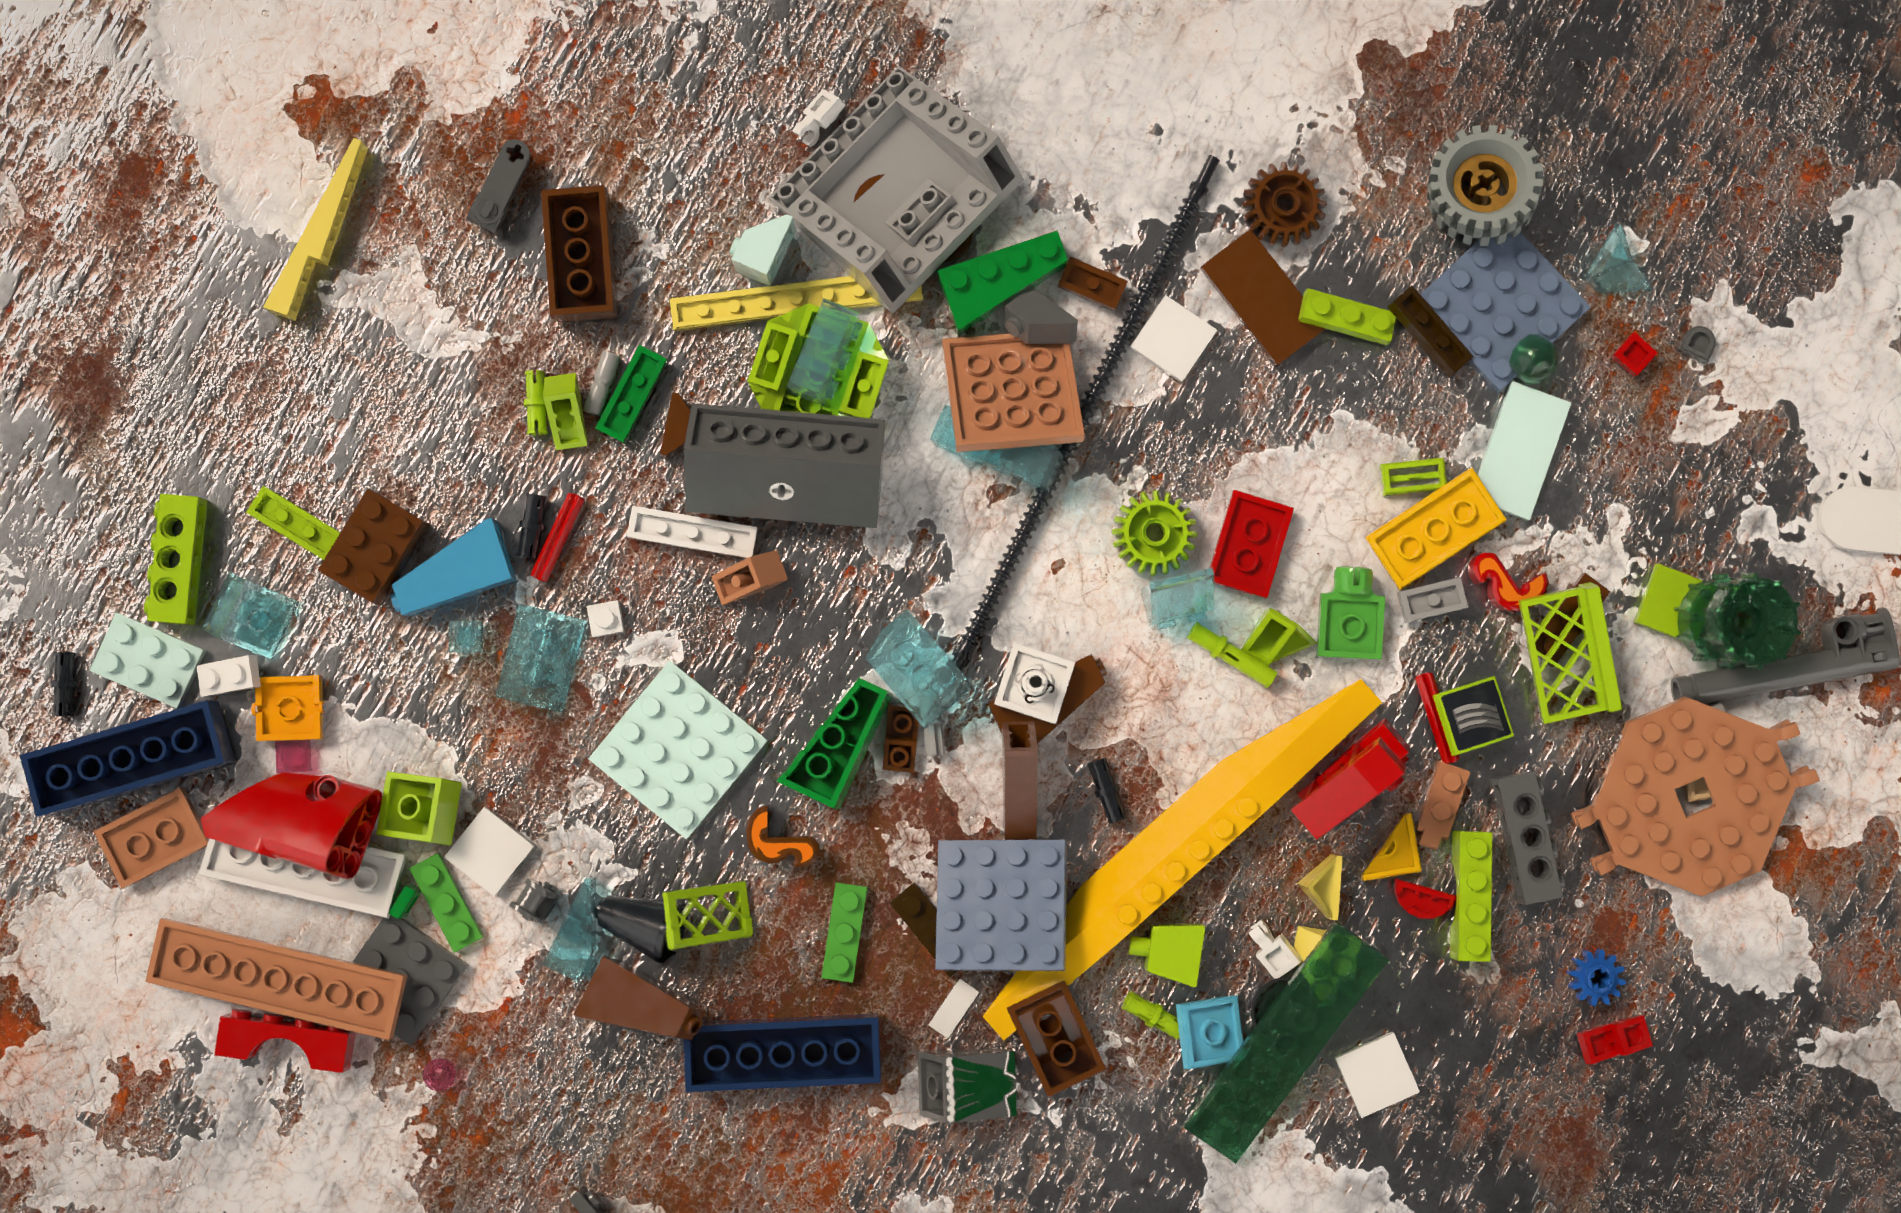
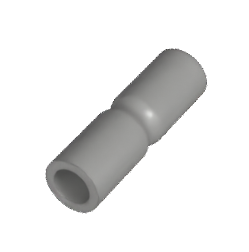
(602, 380)

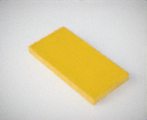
(1435, 528)

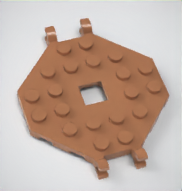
(1672, 749)

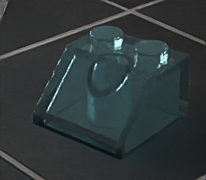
(250, 615)

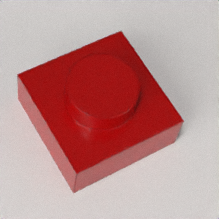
(1634, 354)

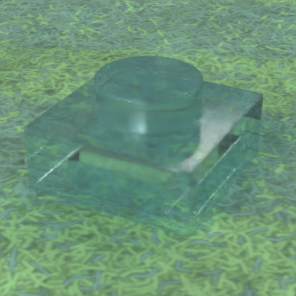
(465, 636)

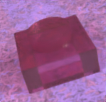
(293, 756)

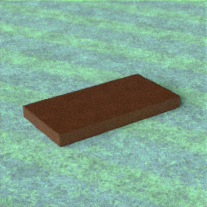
(1260, 296)

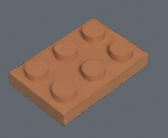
(152, 837)

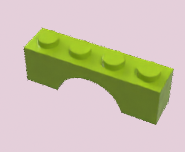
(1472, 920)

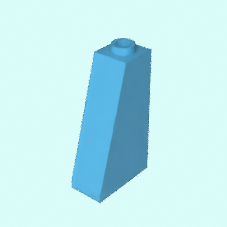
(456, 572)

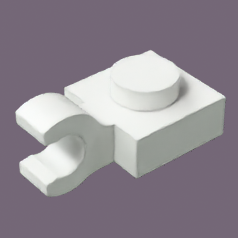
(818, 114)
(1275, 954)

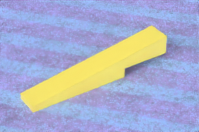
(319, 235)

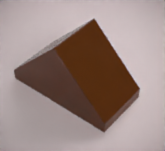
(675, 428)

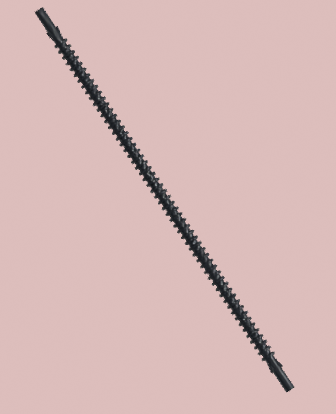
(1197, 190)

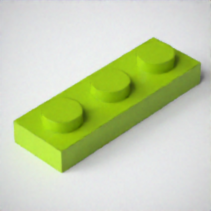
(1347, 316)
(293, 522)

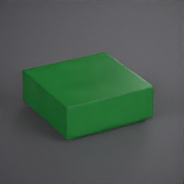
(405, 901)

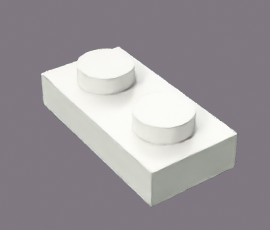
(228, 675)

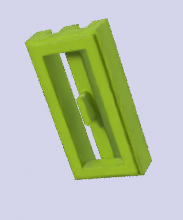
(1386, 479)

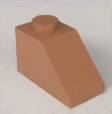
(749, 577)

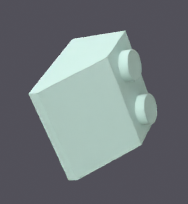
(763, 248)

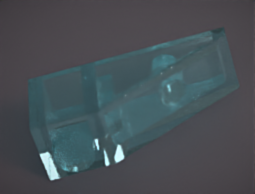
(576, 939)

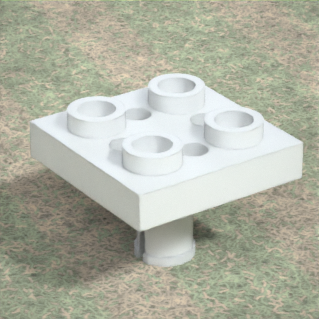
(1034, 683)

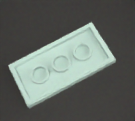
(1522, 448)

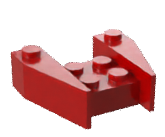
(1353, 779)

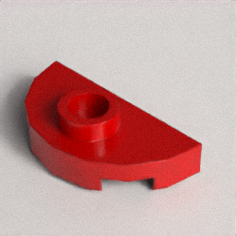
(1422, 901)

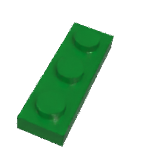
(631, 394)

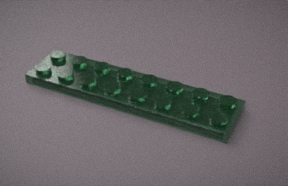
(1285, 1041)

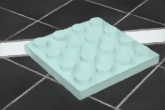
(678, 749)

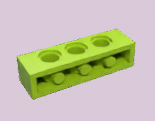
(186, 574)

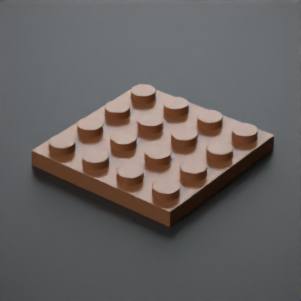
(1011, 393)

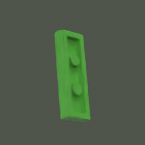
(446, 902)
(844, 932)

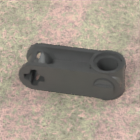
(499, 187)
(535, 901)

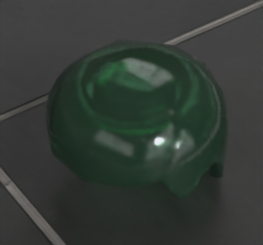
(1534, 359)

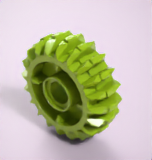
(1164, 516)

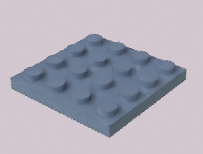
(1499, 298)
(1001, 905)

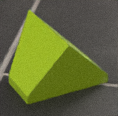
(1276, 638)

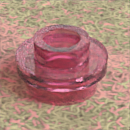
(429, 1074)

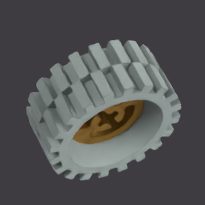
(1477, 160)

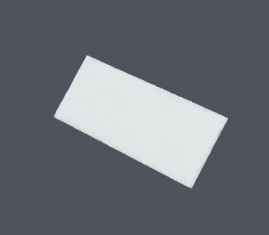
(953, 1008)

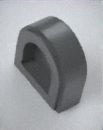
(1697, 344)

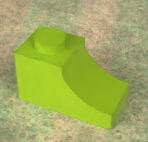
(565, 411)

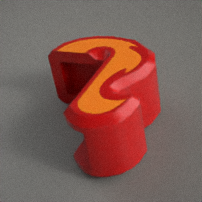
(1500, 586)

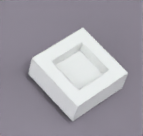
(605, 619)

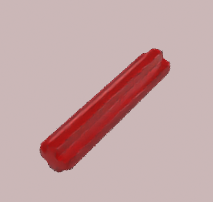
(557, 537)
(1427, 688)

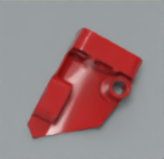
(300, 821)

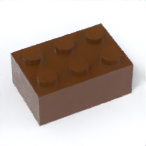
(373, 547)

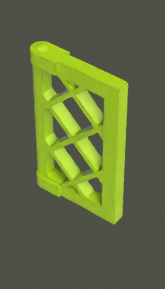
(675, 919)

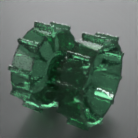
(1765, 621)

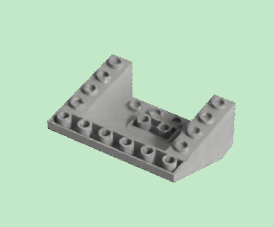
(935, 190)

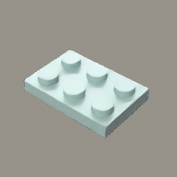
(147, 660)

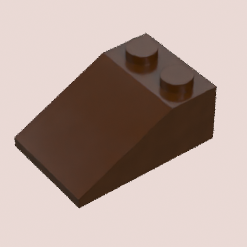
(1056, 1039)

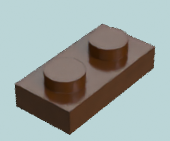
(1092, 284)

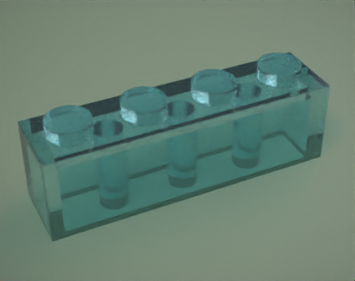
(1028, 464)

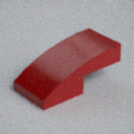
(1614, 1039)

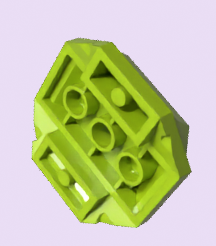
(779, 353)

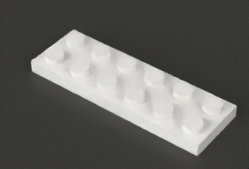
(368, 892)

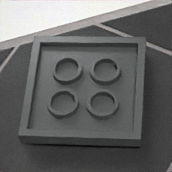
(429, 967)

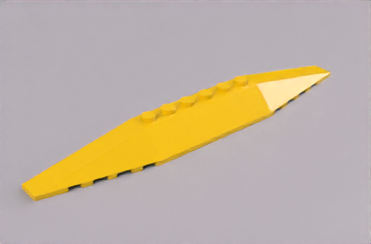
(1188, 839)

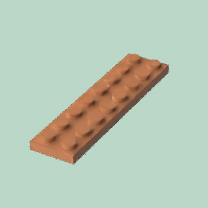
(276, 978)

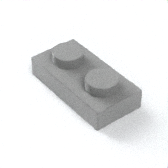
(1432, 599)

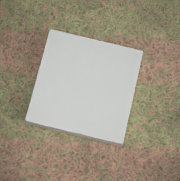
(1173, 338)
(489, 851)
(1376, 1074)

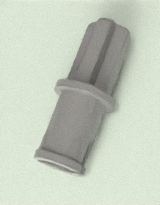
(934, 738)

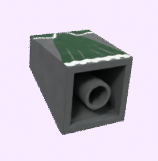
(967, 1084)

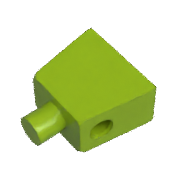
(1171, 951)

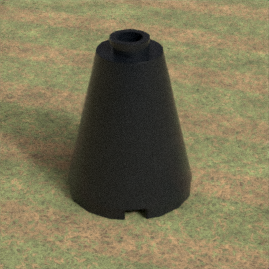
(639, 924)

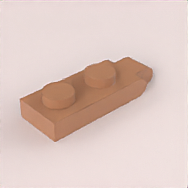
(1441, 804)

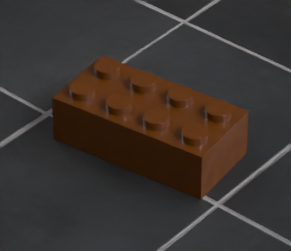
(579, 253)

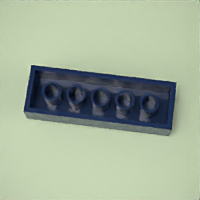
(127, 758)
(783, 1053)

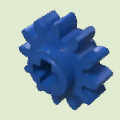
(1606, 982)

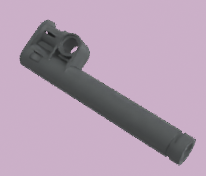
(1858, 653)

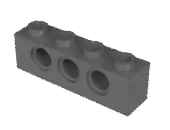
(1507, 792)

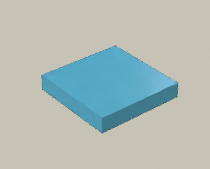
(1209, 1031)

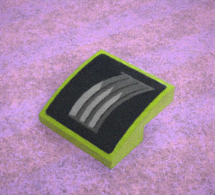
(1473, 715)

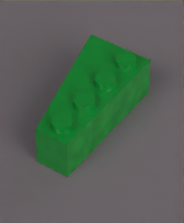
(995, 279)
(838, 746)

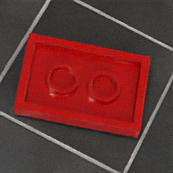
(1250, 543)

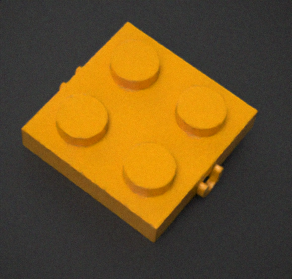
(289, 708)

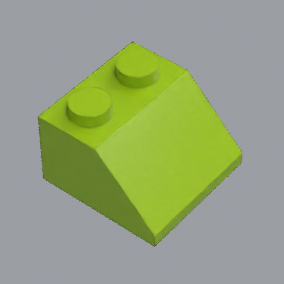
(419, 808)

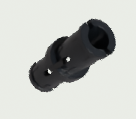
(531, 525)
(63, 684)
(1107, 790)

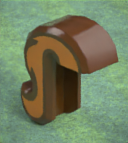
(776, 849)

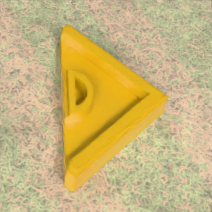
(1398, 853)

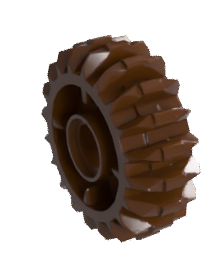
(1273, 220)

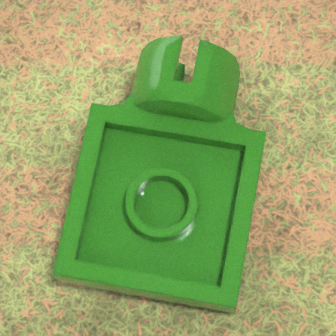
(1351, 616)

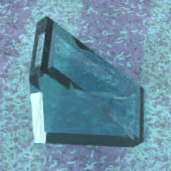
(1617, 266)

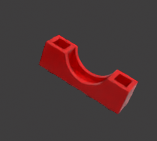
(325, 1046)

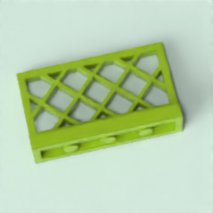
(1598, 651)

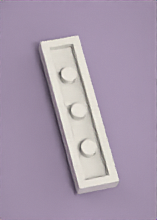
(692, 532)

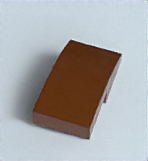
(900, 739)

